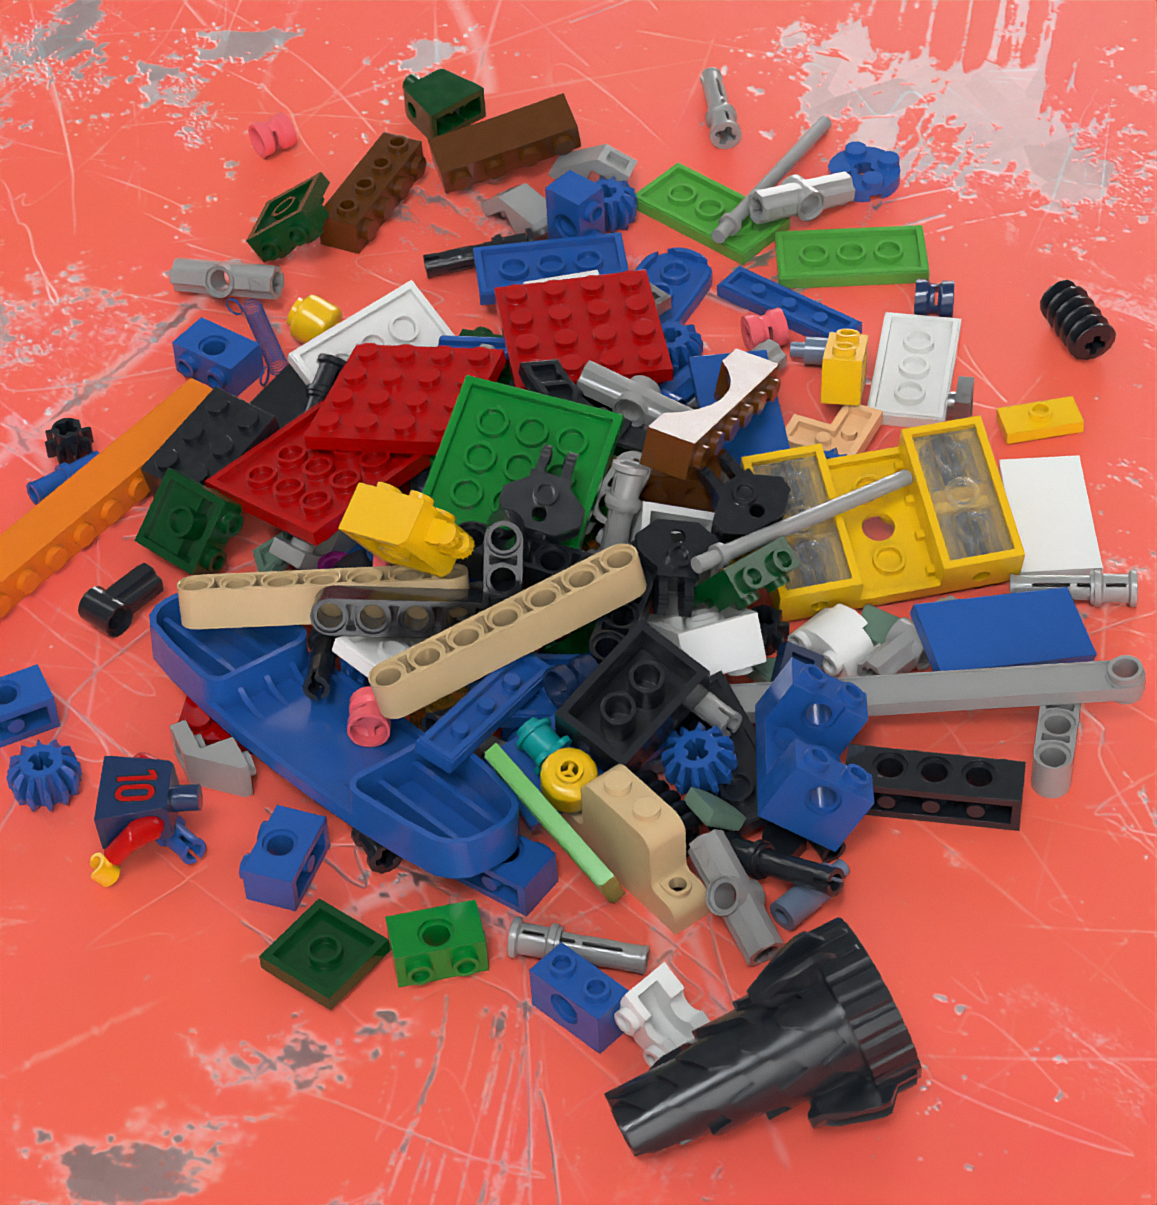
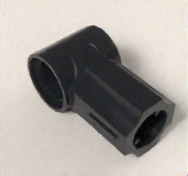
(114, 607)

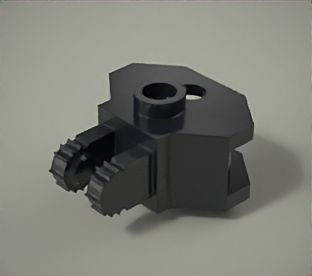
(547, 499)
(744, 501)
(669, 560)

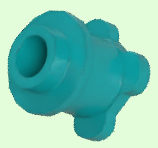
(540, 740)

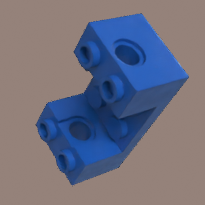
(800, 734)

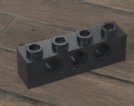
(943, 786)

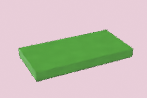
(695, 205)
(851, 256)
(554, 824)

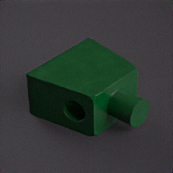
(442, 102)

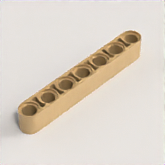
(288, 596)
(507, 631)

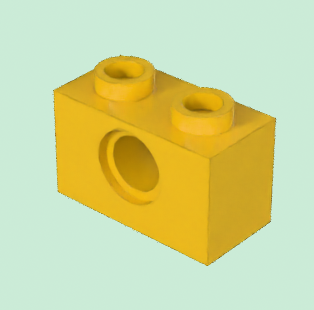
(844, 367)

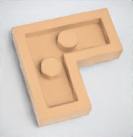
(848, 432)

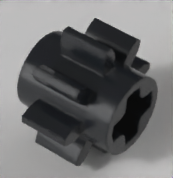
(68, 440)
(772, 627)

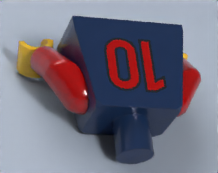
(136, 806)

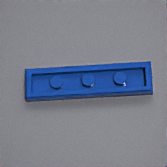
(801, 312)
(481, 712)

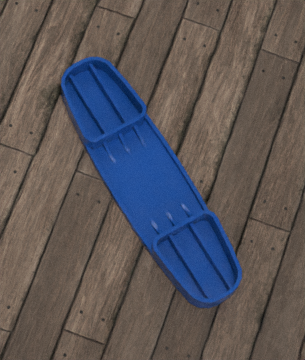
(388, 792)

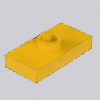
(1039, 420)

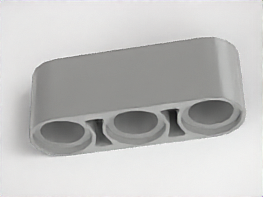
(1055, 749)

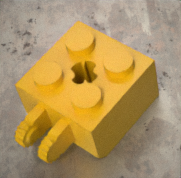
(405, 529)

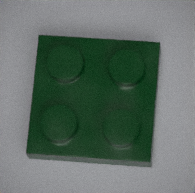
(324, 954)

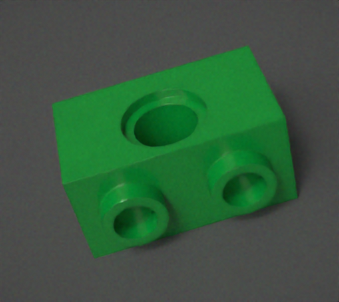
(437, 943)

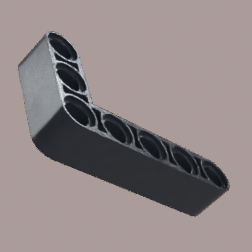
(548, 558)
(435, 601)

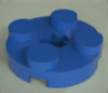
(879, 168)

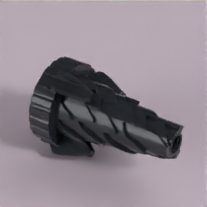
(806, 1030)

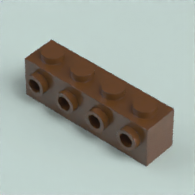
(505, 143)
(372, 192)

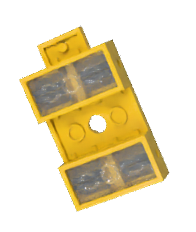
(947, 524)

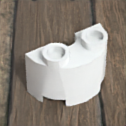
(838, 637)
(658, 1014)

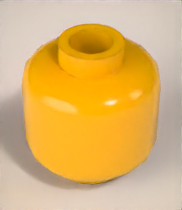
(312, 317)
(563, 777)

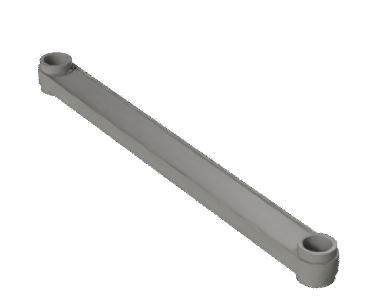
(988, 688)

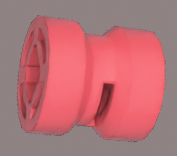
(272, 135)
(761, 328)
(366, 723)

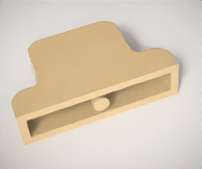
(641, 845)

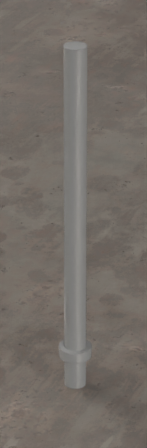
(731, 222)
(720, 554)

